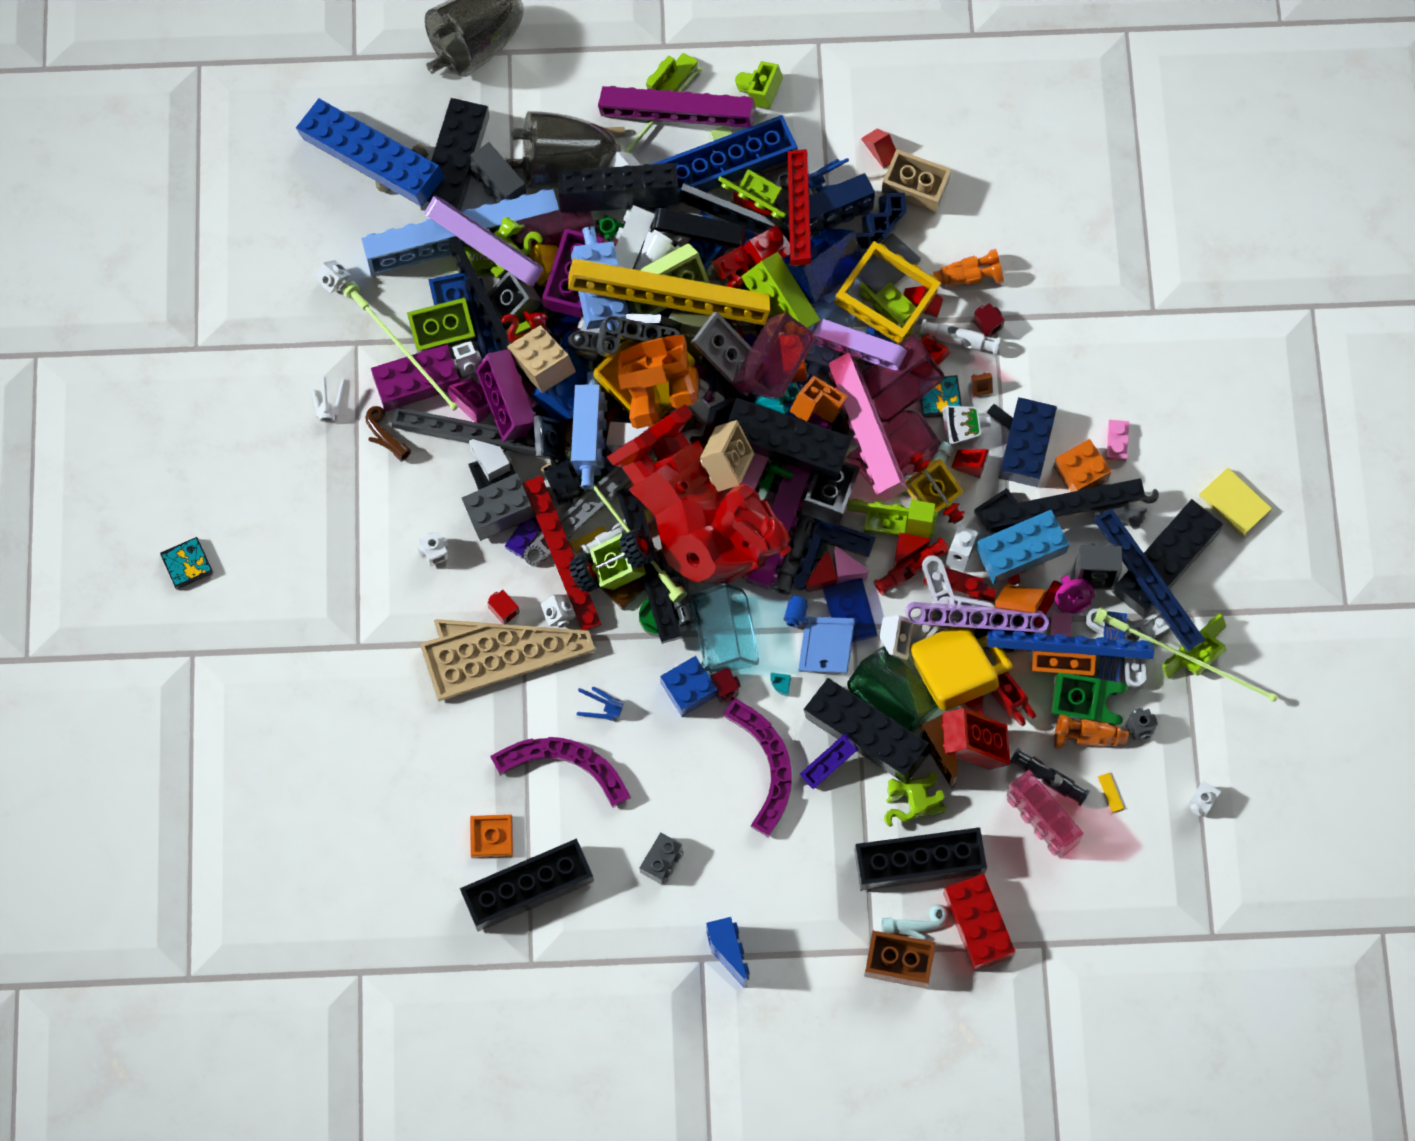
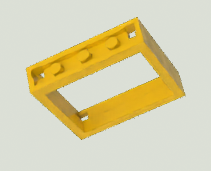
(873, 318)

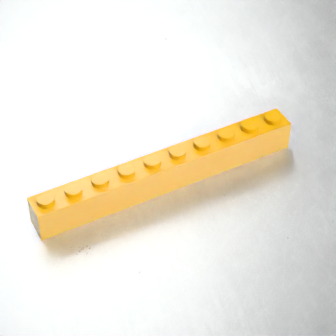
(668, 291)

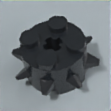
(563, 480)

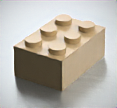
(918, 179)
(541, 359)
(727, 456)

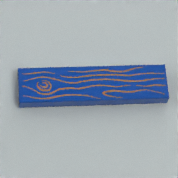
(1110, 665)

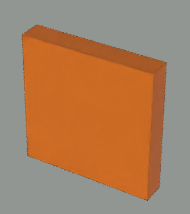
(1020, 598)
(491, 836)

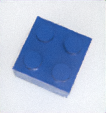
(688, 686)

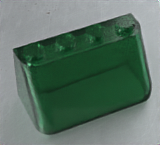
(892, 689)

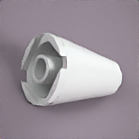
(654, 247)

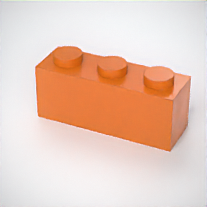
(1063, 662)

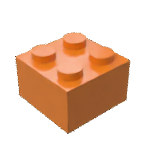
(1082, 467)

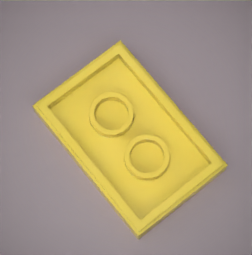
(1235, 502)

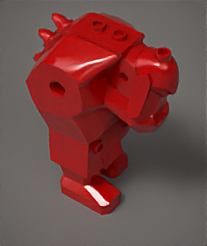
(701, 530)

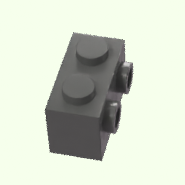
(661, 858)

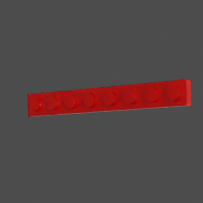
(799, 207)
(560, 551)

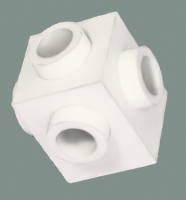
(332, 276)
(466, 358)
(433, 548)
(558, 610)

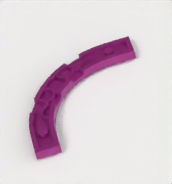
(568, 751)
(778, 762)

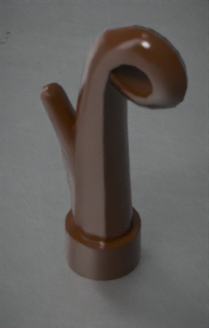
(399, 450)

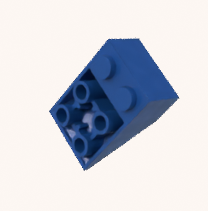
(724, 946)

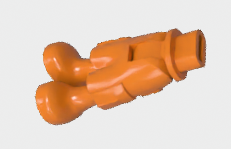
(968, 270)
(1088, 733)

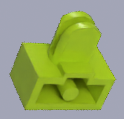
(761, 84)

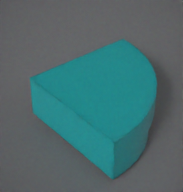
(781, 683)

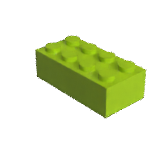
(775, 279)

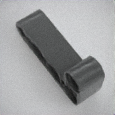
(621, 333)

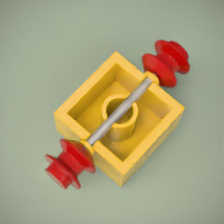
(934, 485)

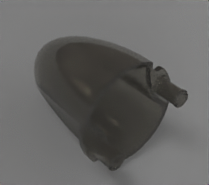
(470, 32)
(560, 143)

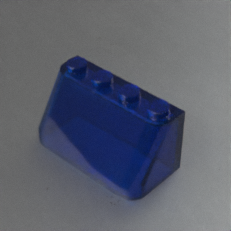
(832, 261)

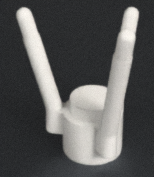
(327, 412)

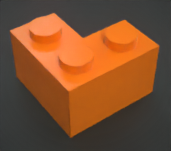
(819, 399)

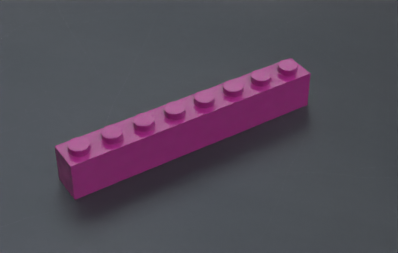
(677, 106)

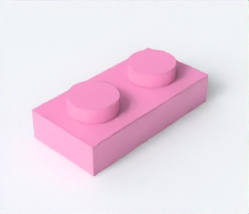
(1117, 440)

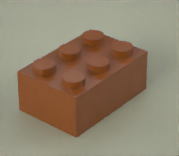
(899, 959)

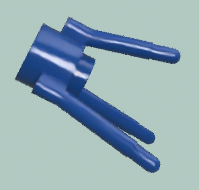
(816, 178)
(612, 706)

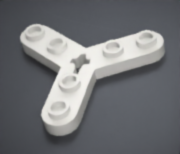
(941, 590)
(1134, 667)

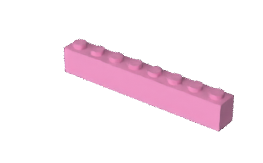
(867, 427)

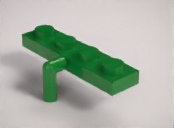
(770, 472)

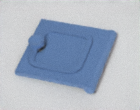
(826, 640)

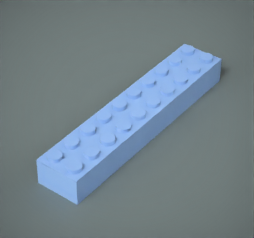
(430, 240)

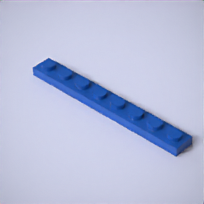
(1065, 644)

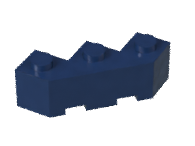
(879, 225)

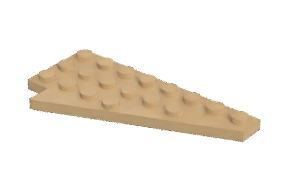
(484, 654)

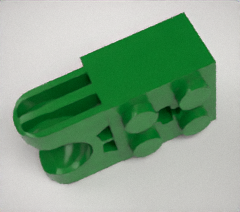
(1092, 698)

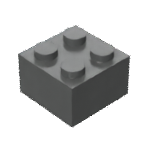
(514, 298)

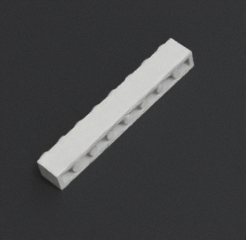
(627, 250)

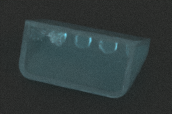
(724, 628)

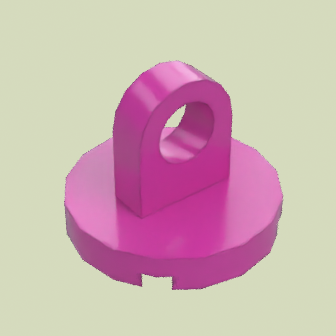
(1074, 595)

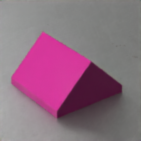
(470, 399)

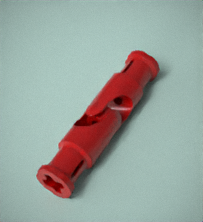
(913, 564)

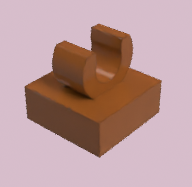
(982, 384)

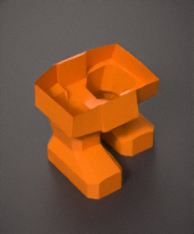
(653, 364)

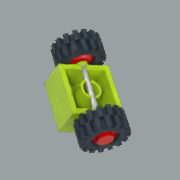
(613, 562)

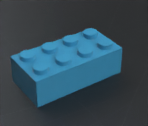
(1022, 546)

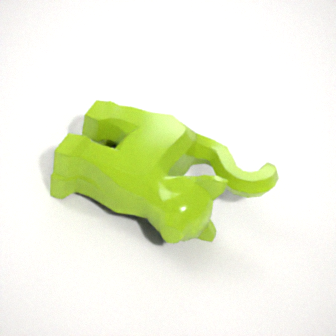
(508, 228)
(917, 797)

